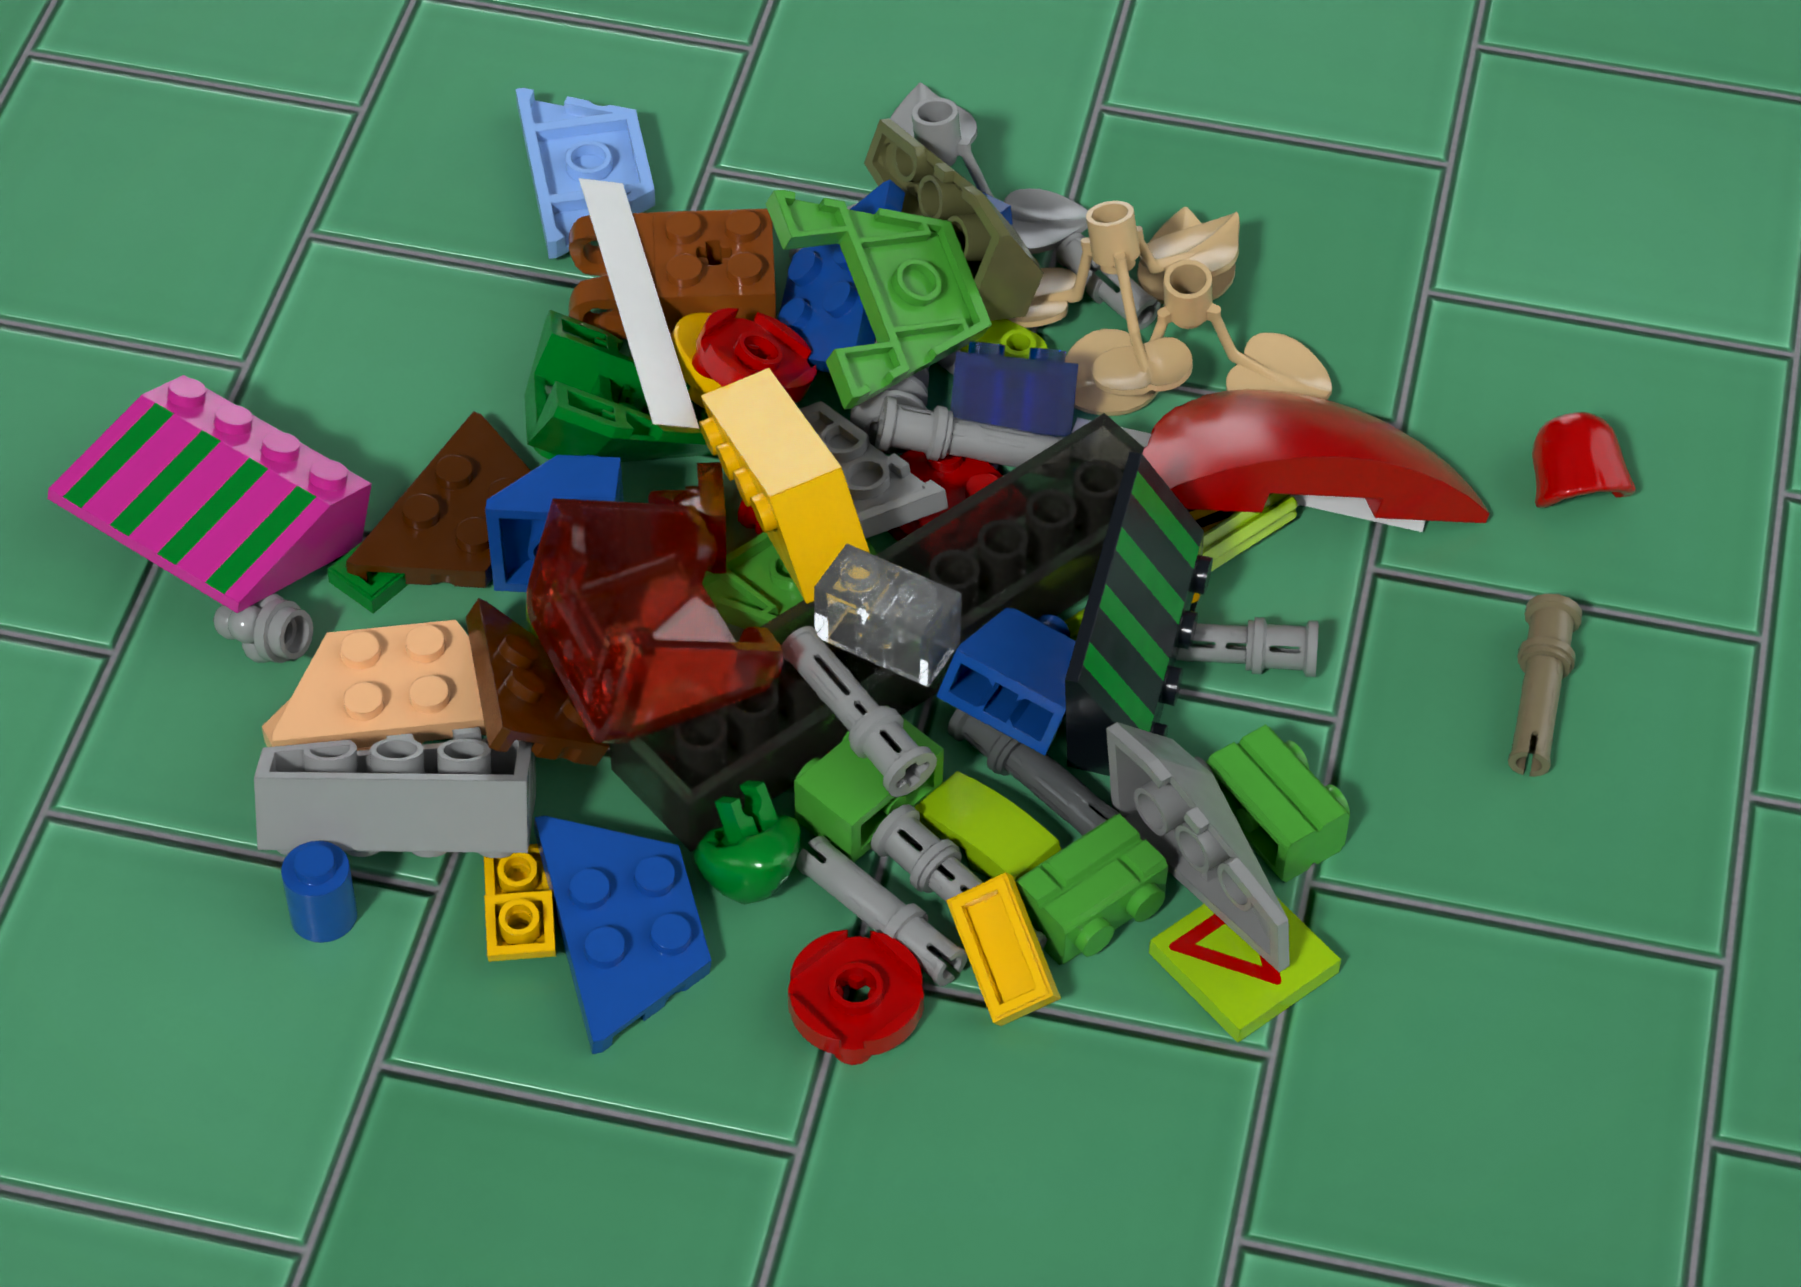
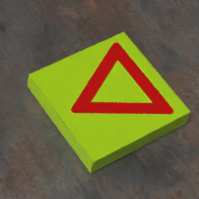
(1232, 977)

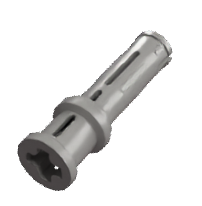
(942, 434)
(1257, 653)
(873, 729)
(933, 864)

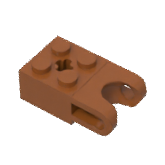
(695, 261)

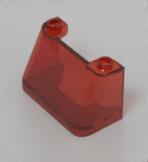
(632, 623)

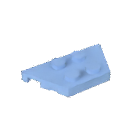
(577, 144)

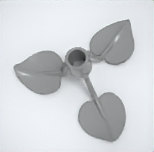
(948, 131)

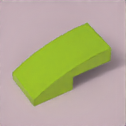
(987, 826)

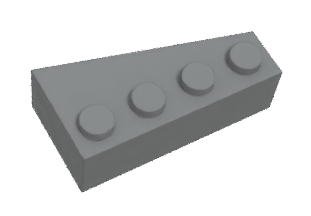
(398, 796)

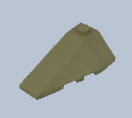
(993, 249)

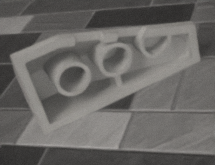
(1189, 821)

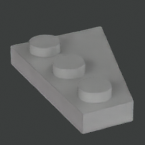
(879, 485)

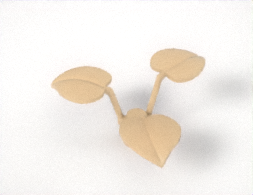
(1115, 245)
(1187, 293)

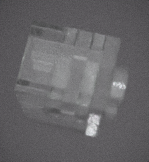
(887, 614)

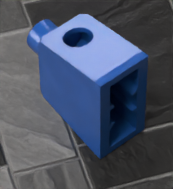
(1013, 676)

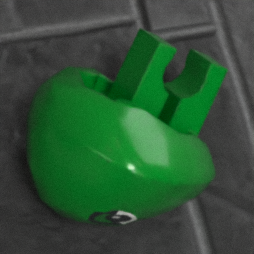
(752, 849)

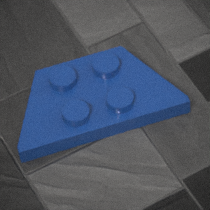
(821, 294)
(622, 922)

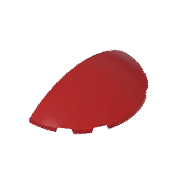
(1253, 442)

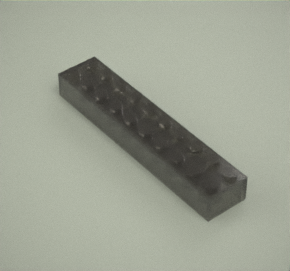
(1013, 544)

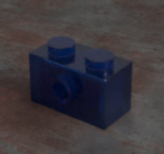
(1014, 391)

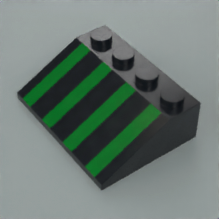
(1134, 617)

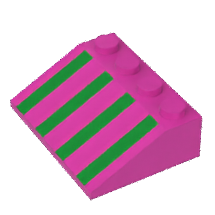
(215, 494)

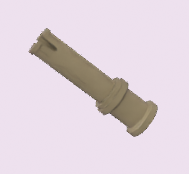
(1545, 660)

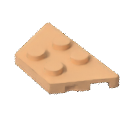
(385, 685)

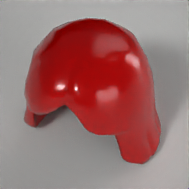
(1578, 457)

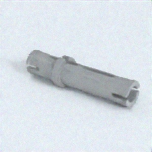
(882, 909)

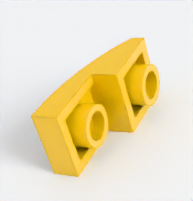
(518, 908)

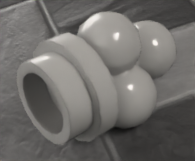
(268, 629)

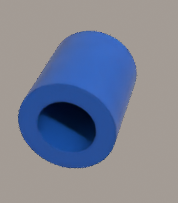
(319, 891)

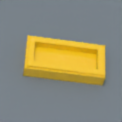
(1003, 949)

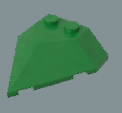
(591, 401)

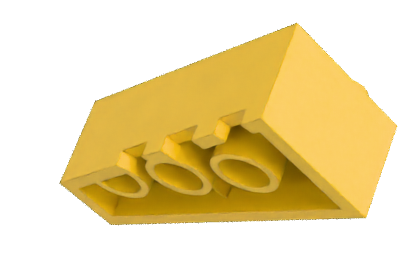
(783, 475)

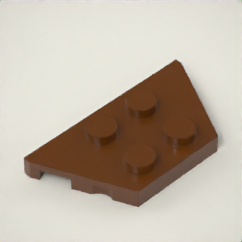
(440, 520)
(523, 691)

